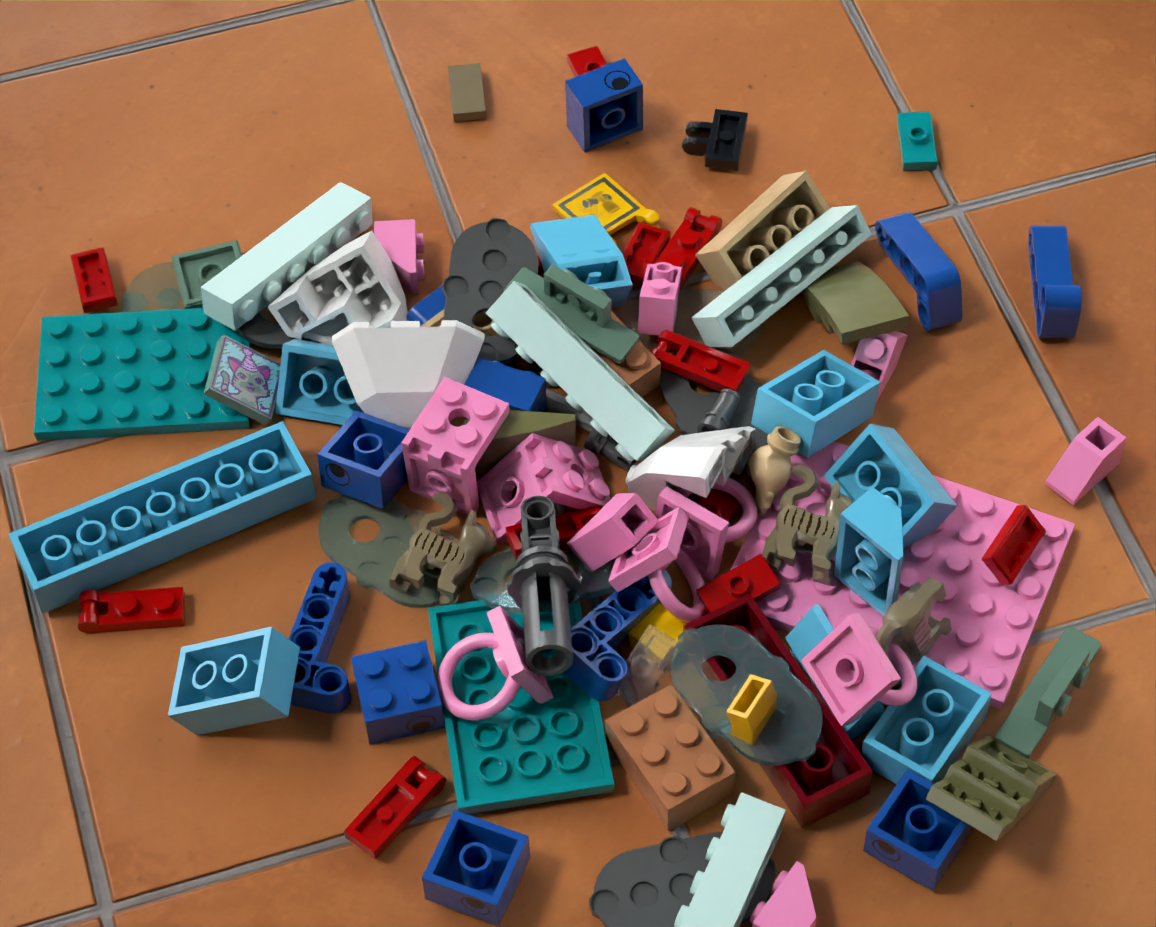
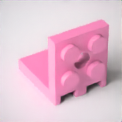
(444, 455)
(540, 469)

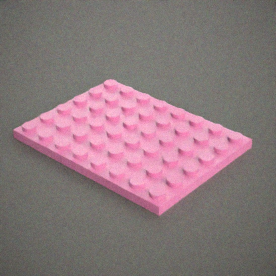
(986, 618)

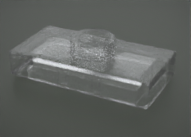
(647, 665)

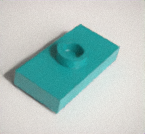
(916, 141)

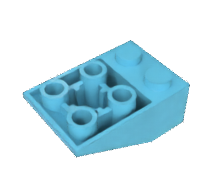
(586, 251)

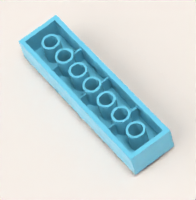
(162, 516)

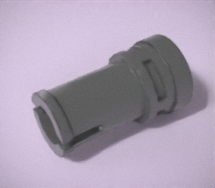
(721, 412)
(606, 447)

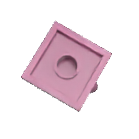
(705, 531)
(654, 555)
(511, 659)
(856, 671)

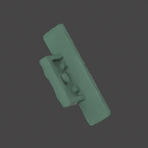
(582, 310)
(1049, 691)

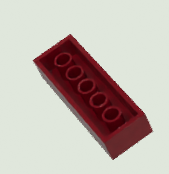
(837, 769)

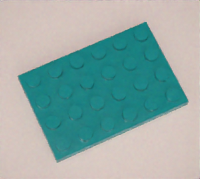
(129, 375)
(528, 748)

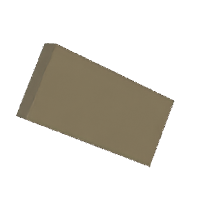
(467, 92)

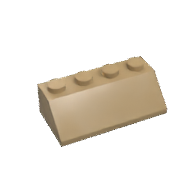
(762, 228)

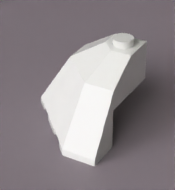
(343, 289)
(403, 365)
(692, 463)

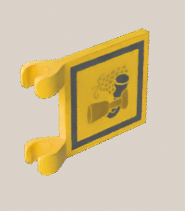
(609, 203)

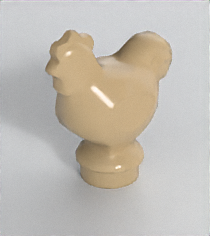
(771, 465)

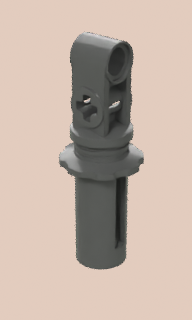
(543, 584)

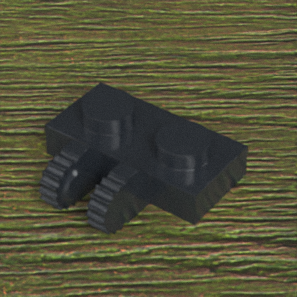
(719, 140)

